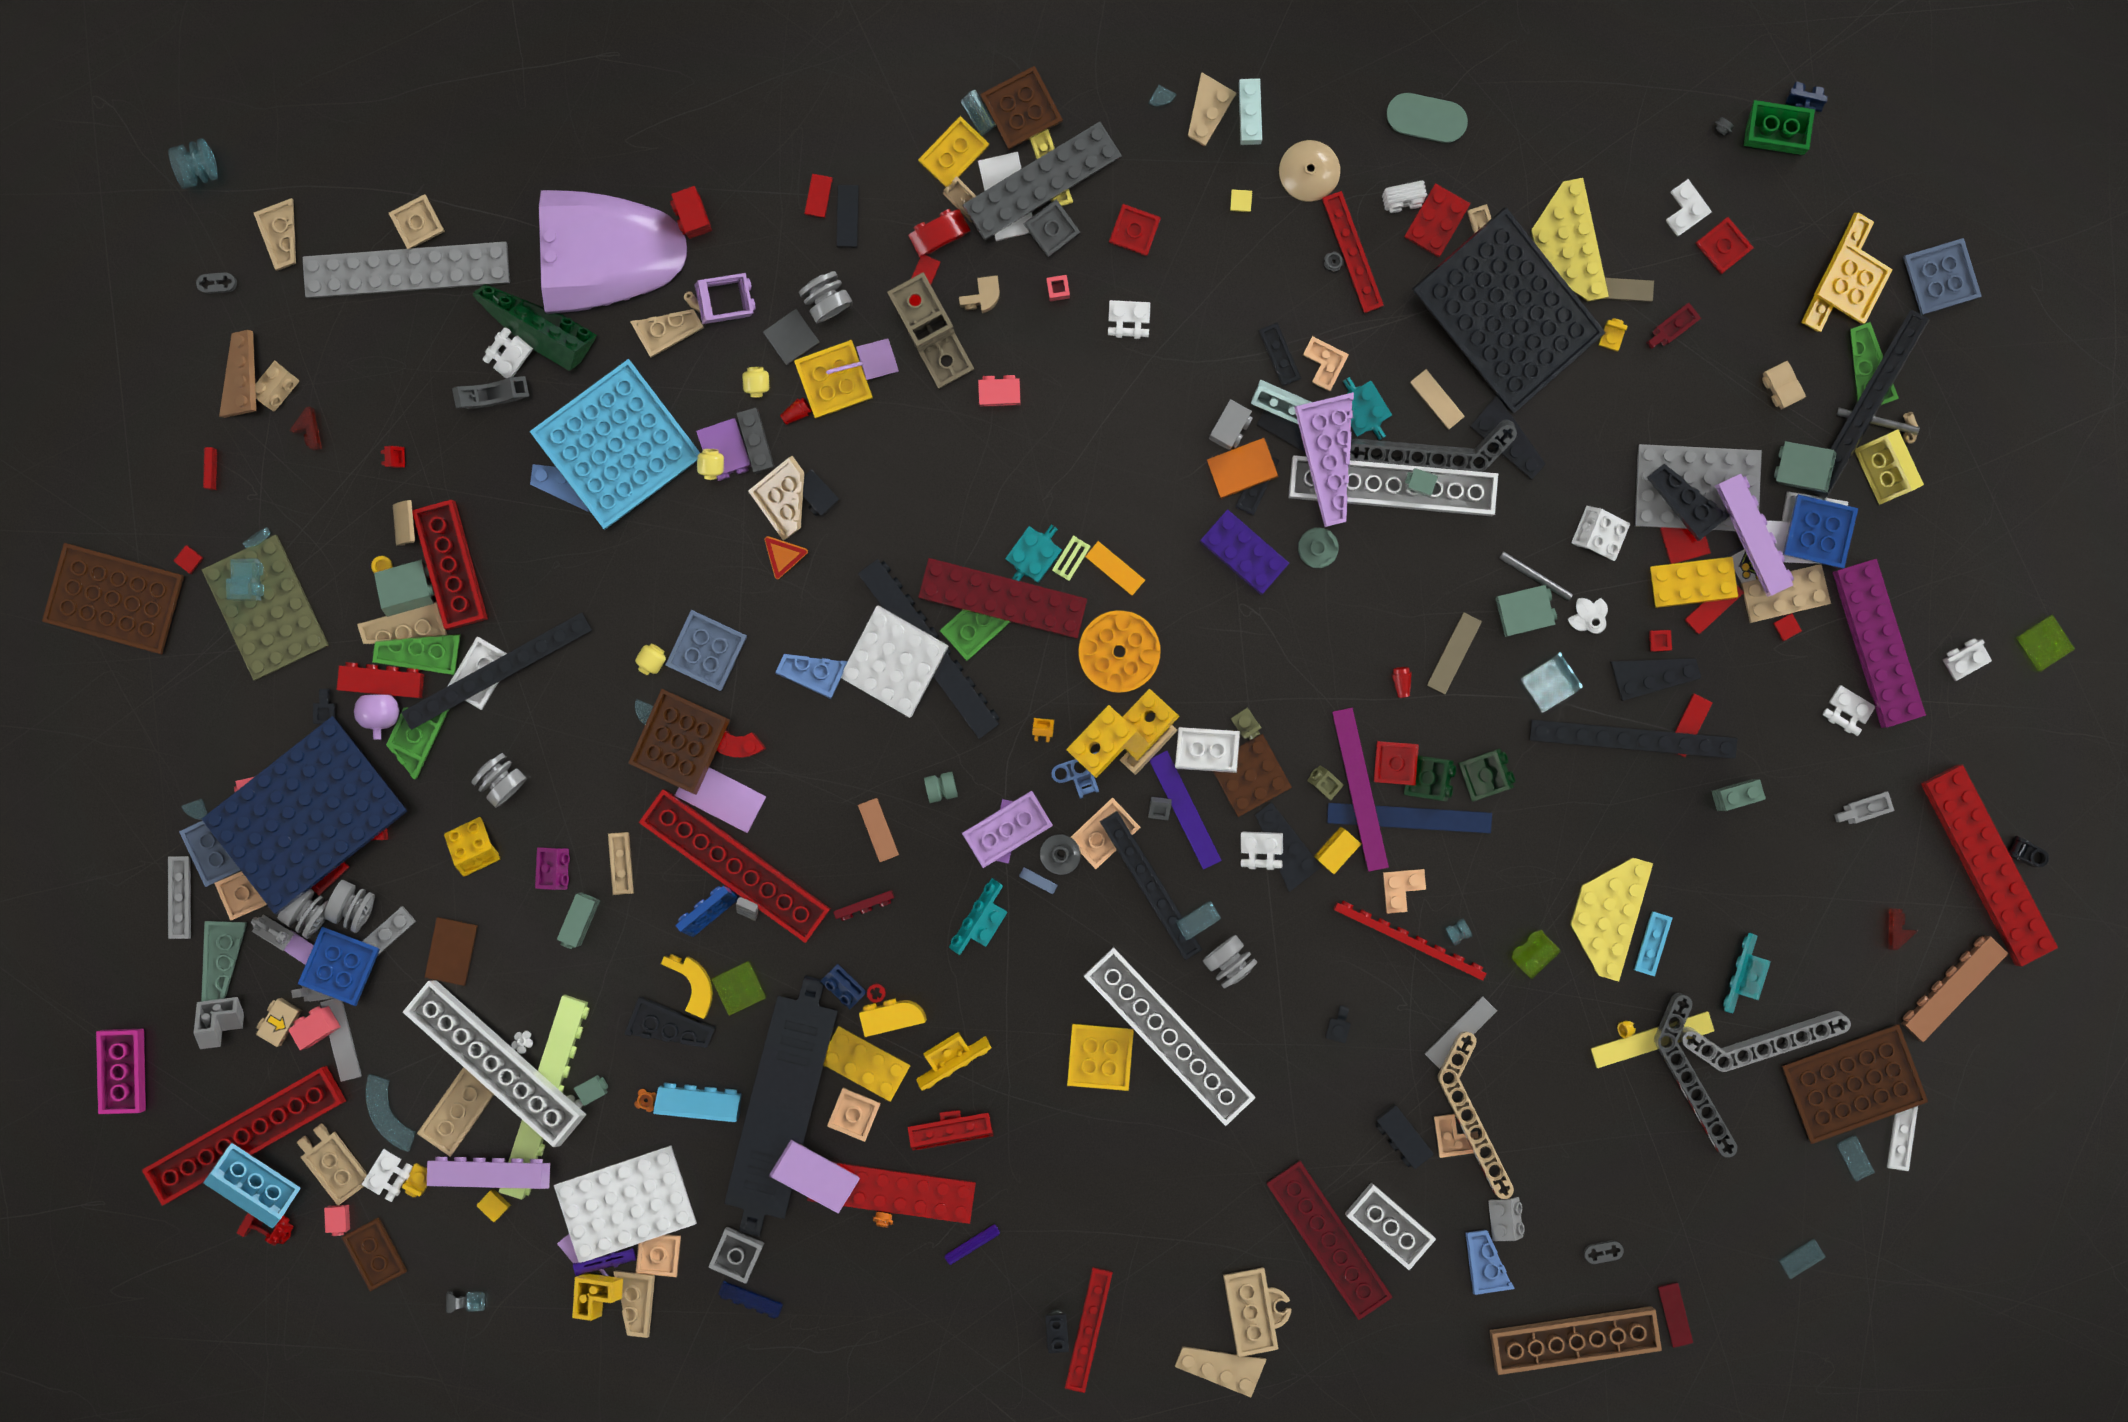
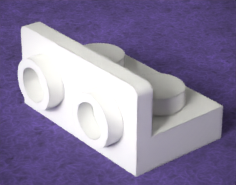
(1967, 659)

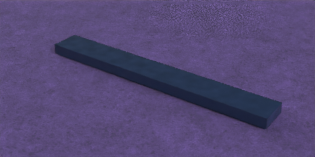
(1416, 818)

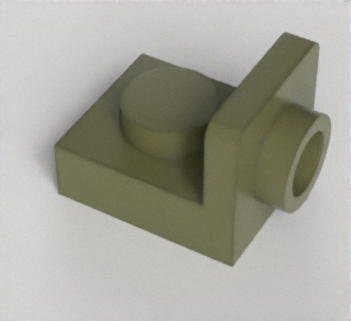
(1246, 724)
(1325, 782)

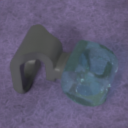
(472, 1302)

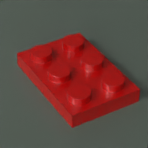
(1437, 220)

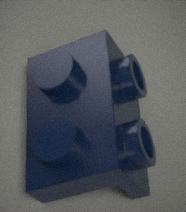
(843, 986)

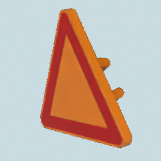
(783, 555)

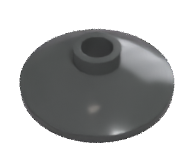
(1053, 861)

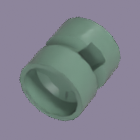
(940, 787)

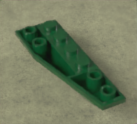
(547, 334)

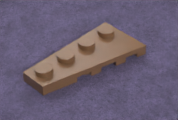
(239, 382)

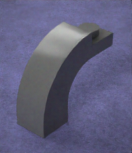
(490, 394)

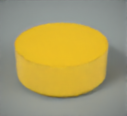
(381, 563)

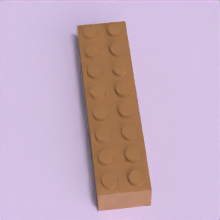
(1575, 1340)

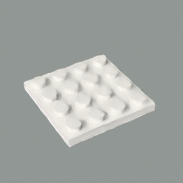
(894, 661)

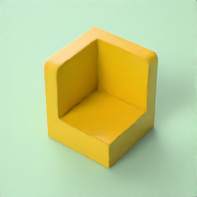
(493, 1205)

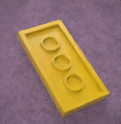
(1693, 582)
(865, 1063)

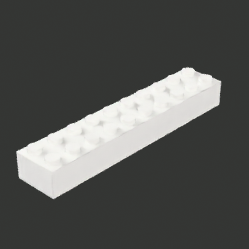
(1385, 487)
(1169, 1036)
(494, 1063)

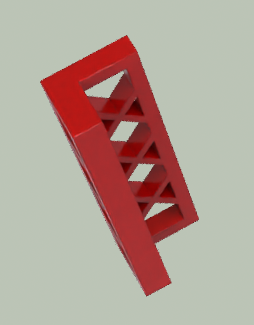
(950, 1131)

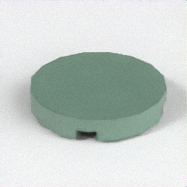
(1318, 547)

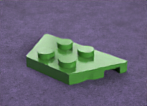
(414, 745)

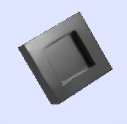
(1159, 808)

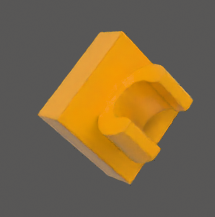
(1043, 727)

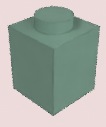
(1421, 482)
(591, 1090)

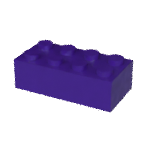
(1244, 552)

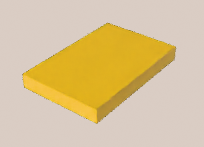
(953, 152)

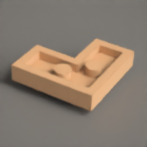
(1330, 360)
(1397, 884)
(1448, 1140)

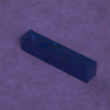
(750, 1299)

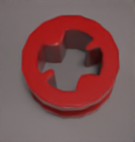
(870, 995)

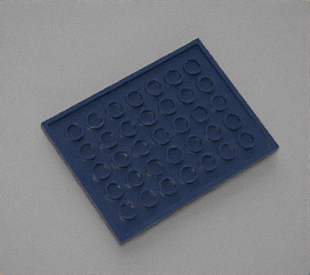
(304, 815)

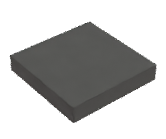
(1051, 227)
(791, 337)

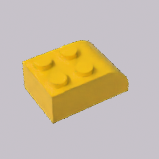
(890, 1016)

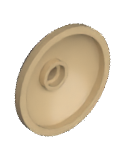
(1304, 184)

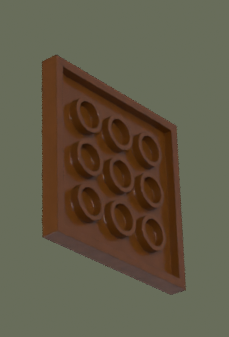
(679, 741)

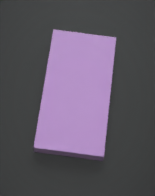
(726, 800)
(1007, 829)
(814, 1176)

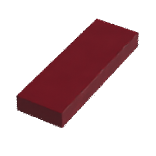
(1675, 1314)

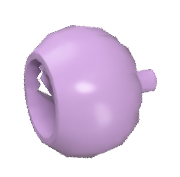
(376, 713)

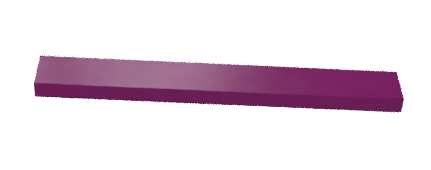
(1360, 789)

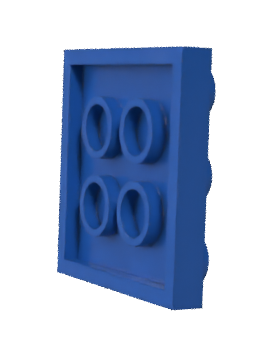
(1820, 531)
(707, 911)
(338, 966)

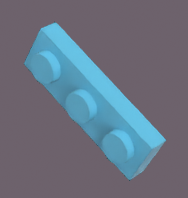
(1653, 943)

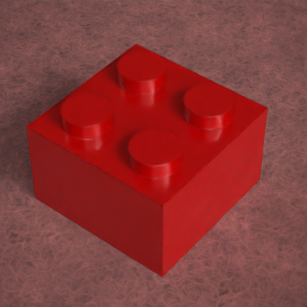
(691, 211)

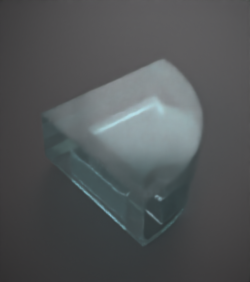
(1162, 96)
(257, 538)
(643, 710)
(195, 809)

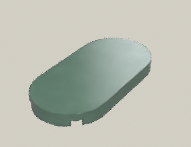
(1427, 117)

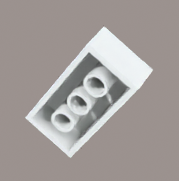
(1390, 1226)

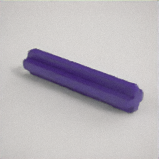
(972, 1244)

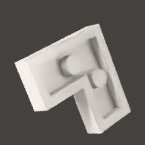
(1692, 207)

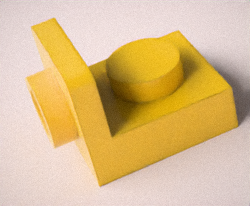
(1614, 334)
(416, 1182)

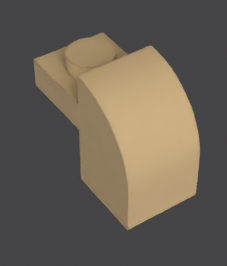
(987, 296)

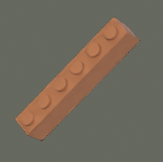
(1954, 988)

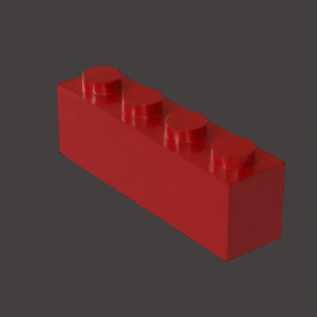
(379, 681)

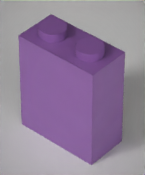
(730, 443)

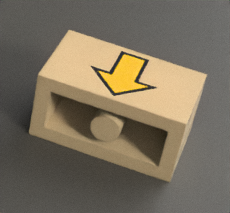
(278, 1021)

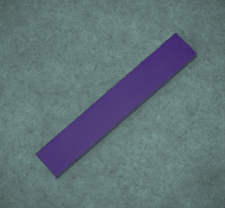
(1185, 810)

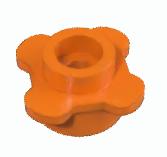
(640, 1103)
(883, 1219)

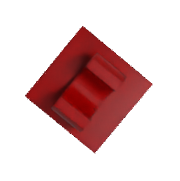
(394, 456)

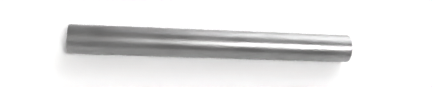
(1884, 422)
(1536, 576)

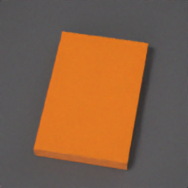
(1242, 468)

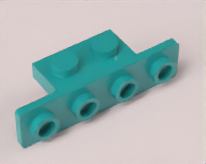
(982, 920)
(1749, 975)

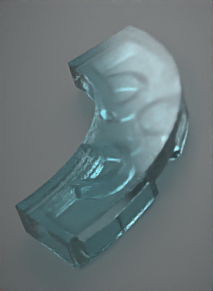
(382, 1116)

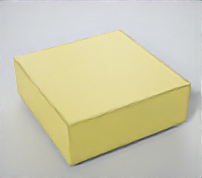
(1241, 200)

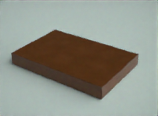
(451, 951)
(374, 1254)

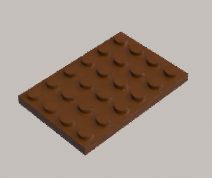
(112, 598)
(1854, 1084)

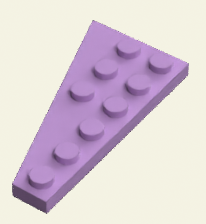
(1327, 444)

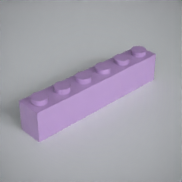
(1754, 535)
(488, 1174)

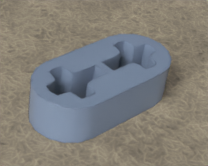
(1038, 880)

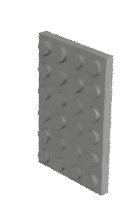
(1700, 469)

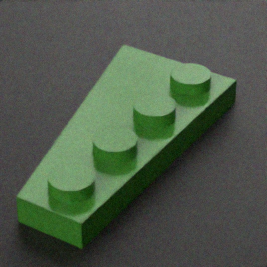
(1866, 359)

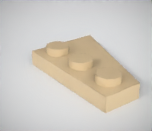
(637, 1302)

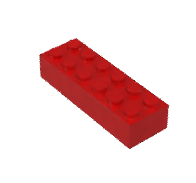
(449, 564)

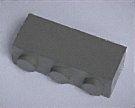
(755, 440)

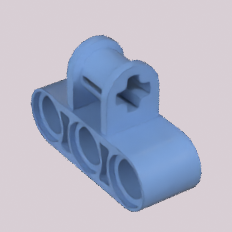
(1080, 779)

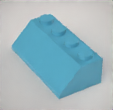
(698, 1103)
(252, 1185)

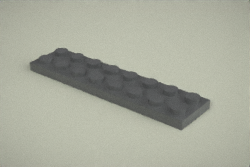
(1042, 180)

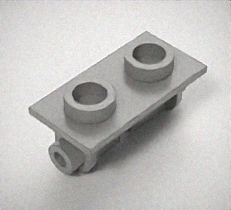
(272, 931)

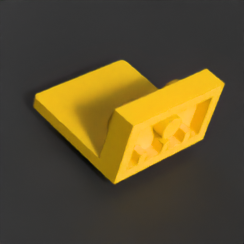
(471, 847)

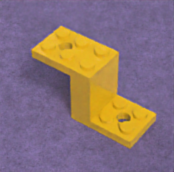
(1120, 733)

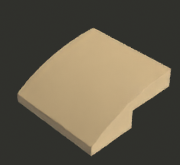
(403, 522)

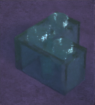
(245, 580)

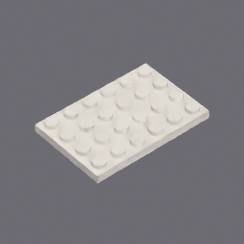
(625, 1204)

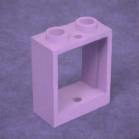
(704, 300)

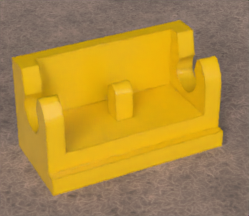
(1337, 850)

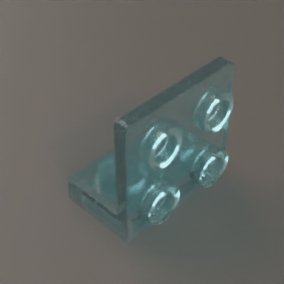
(1551, 682)

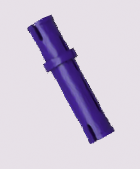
(628, 1256)

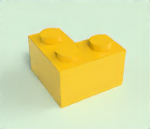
(591, 1292)

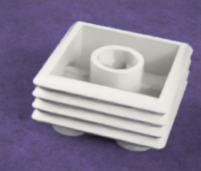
(1404, 195)

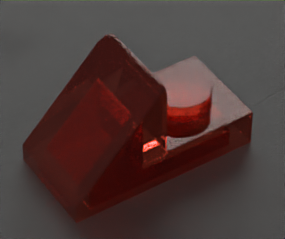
(308, 423)
(1897, 935)

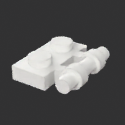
(1129, 313)
(512, 358)
(1851, 704)
(1261, 843)
(381, 1173)

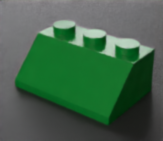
(1779, 127)

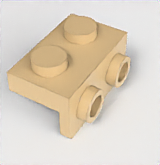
(275, 386)

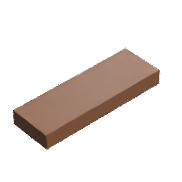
(878, 830)

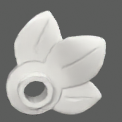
(1587, 614)

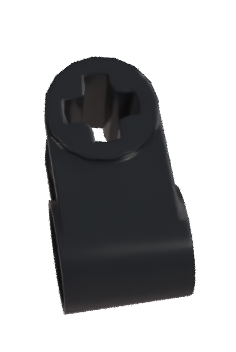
(2024, 851)

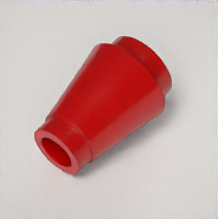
(796, 411)
(1402, 681)

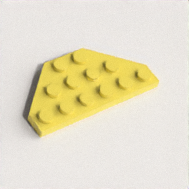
(1569, 241)
(1608, 915)

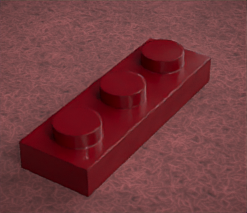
(864, 905)

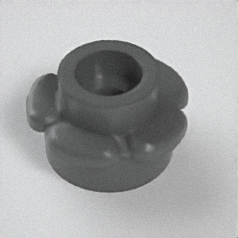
(1724, 126)
(1333, 256)

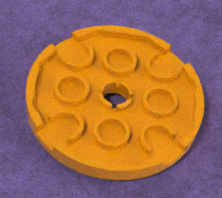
(1140, 656)

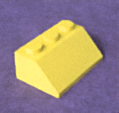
(1888, 467)

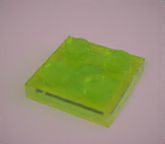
(2045, 643)
(738, 988)

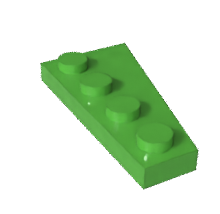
(421, 653)

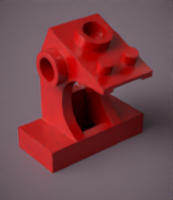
(279, 1235)

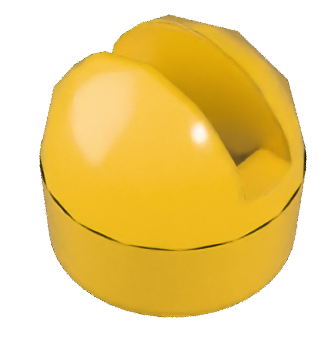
(1626, 1029)

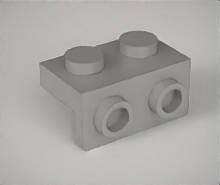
(1506, 1219)

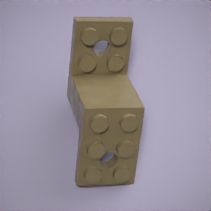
(930, 330)

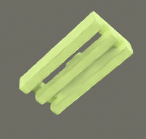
(1062, 572)

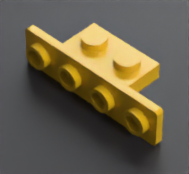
(949, 1057)

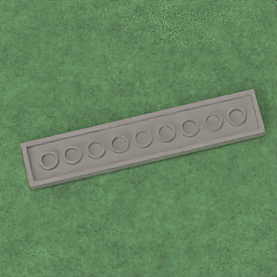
(406, 269)

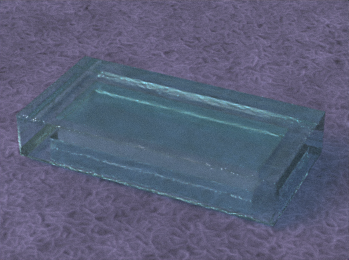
(978, 112)
(1198, 920)
(1855, 1158)
(1802, 1258)

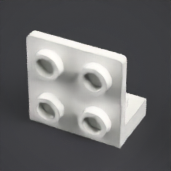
(1601, 532)

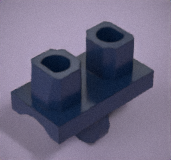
(1801, 98)

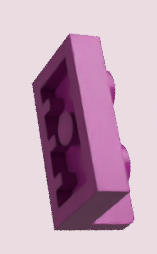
(552, 868)

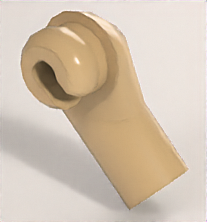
(692, 301)
(1909, 419)

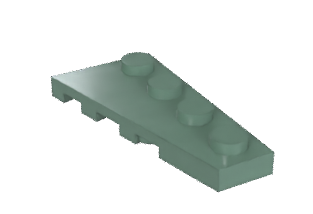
(220, 954)

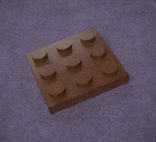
(1021, 107)
(1257, 777)

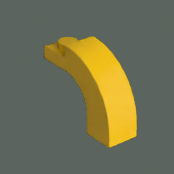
(700, 983)

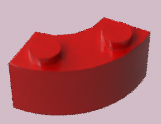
(939, 232)
(740, 746)

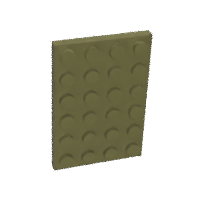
(277, 627)

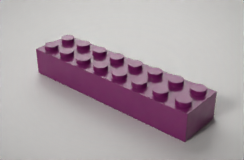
(1879, 643)

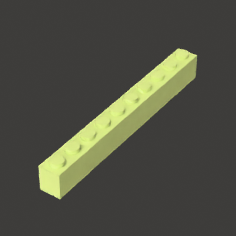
(554, 1068)

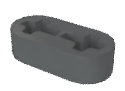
(216, 278)
(1604, 1257)

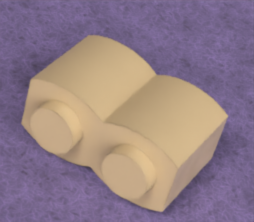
(1783, 385)

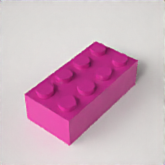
(120, 1071)

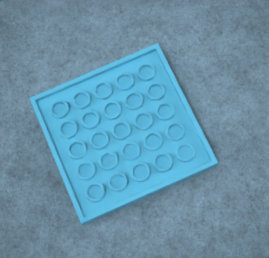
(616, 444)

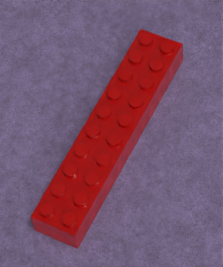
(734, 865)
(1989, 865)
(249, 1131)

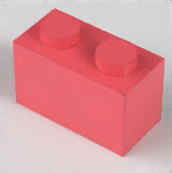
(999, 391)
(314, 1027)

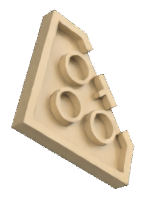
(782, 497)

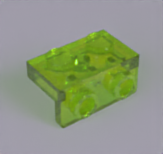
(1535, 954)

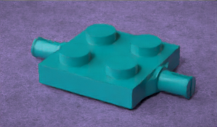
(1367, 408)
(1034, 554)

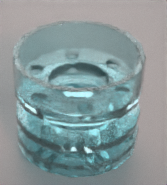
(189, 165)

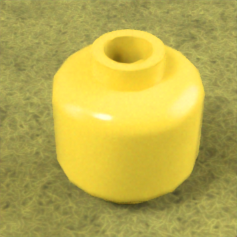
(755, 381)
(710, 463)
(650, 659)

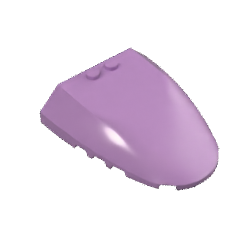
(603, 250)

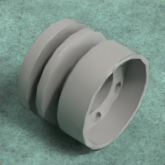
(823, 293)
(499, 780)
(347, 905)
(307, 913)
(1230, 961)

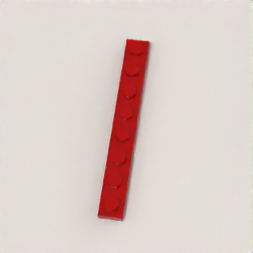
(1417, 943)

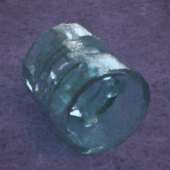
(1454, 935)

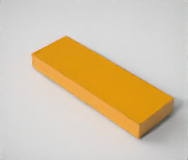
(1115, 568)

